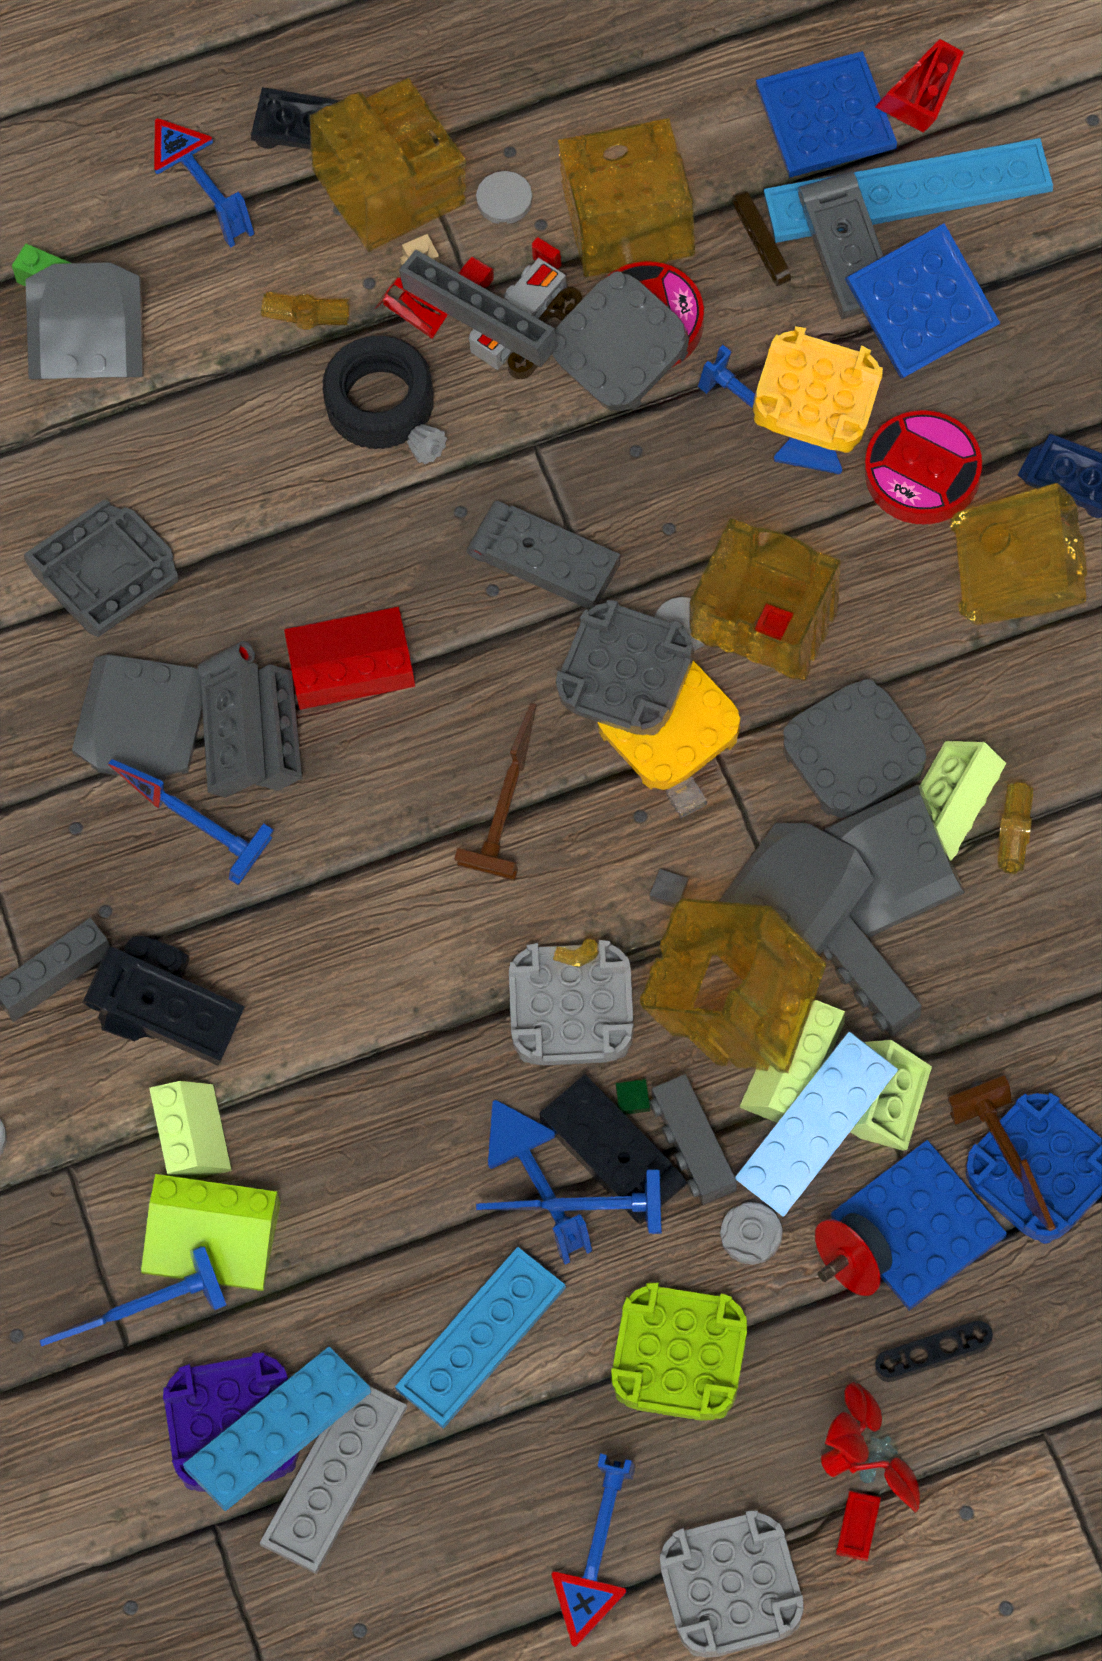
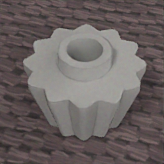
(426, 443)

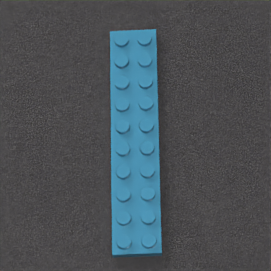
(927, 186)

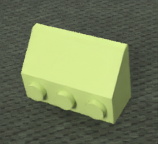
(896, 1108)
(190, 1129)

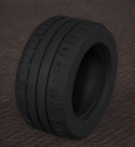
(372, 356)

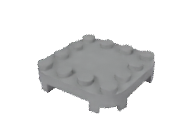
(571, 1011)
(731, 1585)

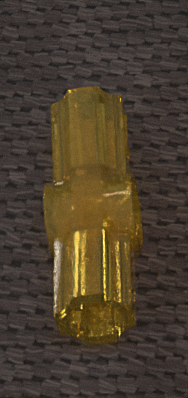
(289, 309)
(1015, 828)

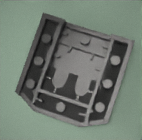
(84, 322)
(103, 566)
(140, 716)
(903, 856)
(805, 879)

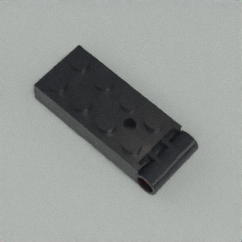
(179, 1011)
(601, 1136)

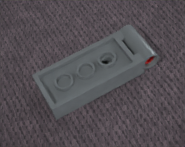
(837, 205)
(556, 560)
(232, 720)

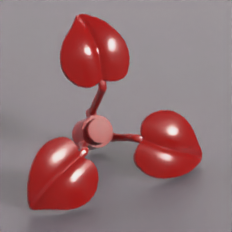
(852, 1449)

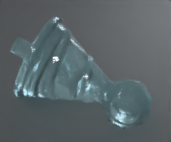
(879, 1451)

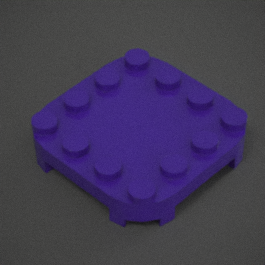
(212, 1398)

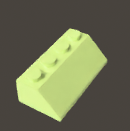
(959, 788)
(774, 1092)

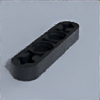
(935, 1355)

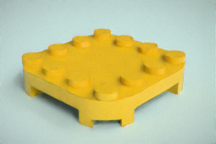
(816, 391)
(696, 732)

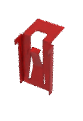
(432, 319)

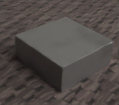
(668, 888)

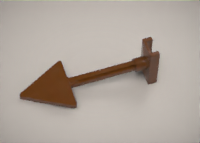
(487, 860)
(983, 1102)

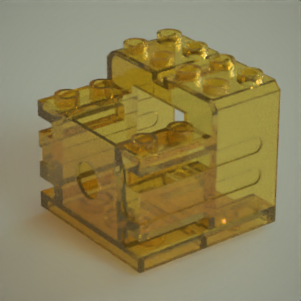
(384, 164)
(628, 204)
(761, 568)
(765, 1012)

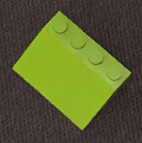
(226, 1219)

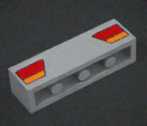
(533, 295)

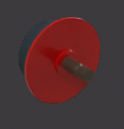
(853, 1253)

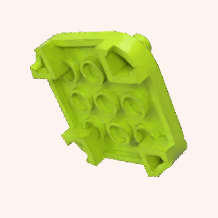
(679, 1353)

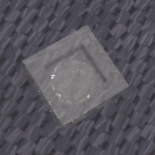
(686, 797)

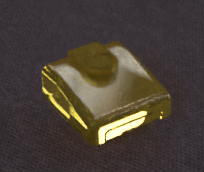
(1020, 556)

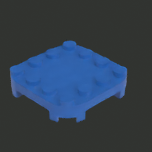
(1062, 1158)

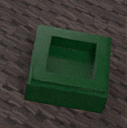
(633, 1097)

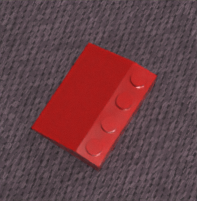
(349, 658)

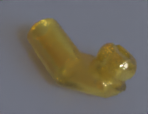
(578, 957)

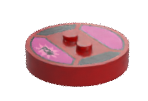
(675, 291)
(923, 467)

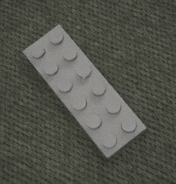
(332, 1481)

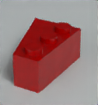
(923, 88)

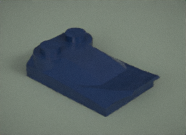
(1069, 465)

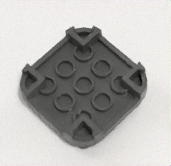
(620, 341)
(625, 668)
(854, 749)

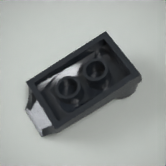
(285, 118)
(154, 953)

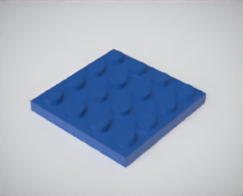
(825, 114)
(922, 301)
(927, 1221)

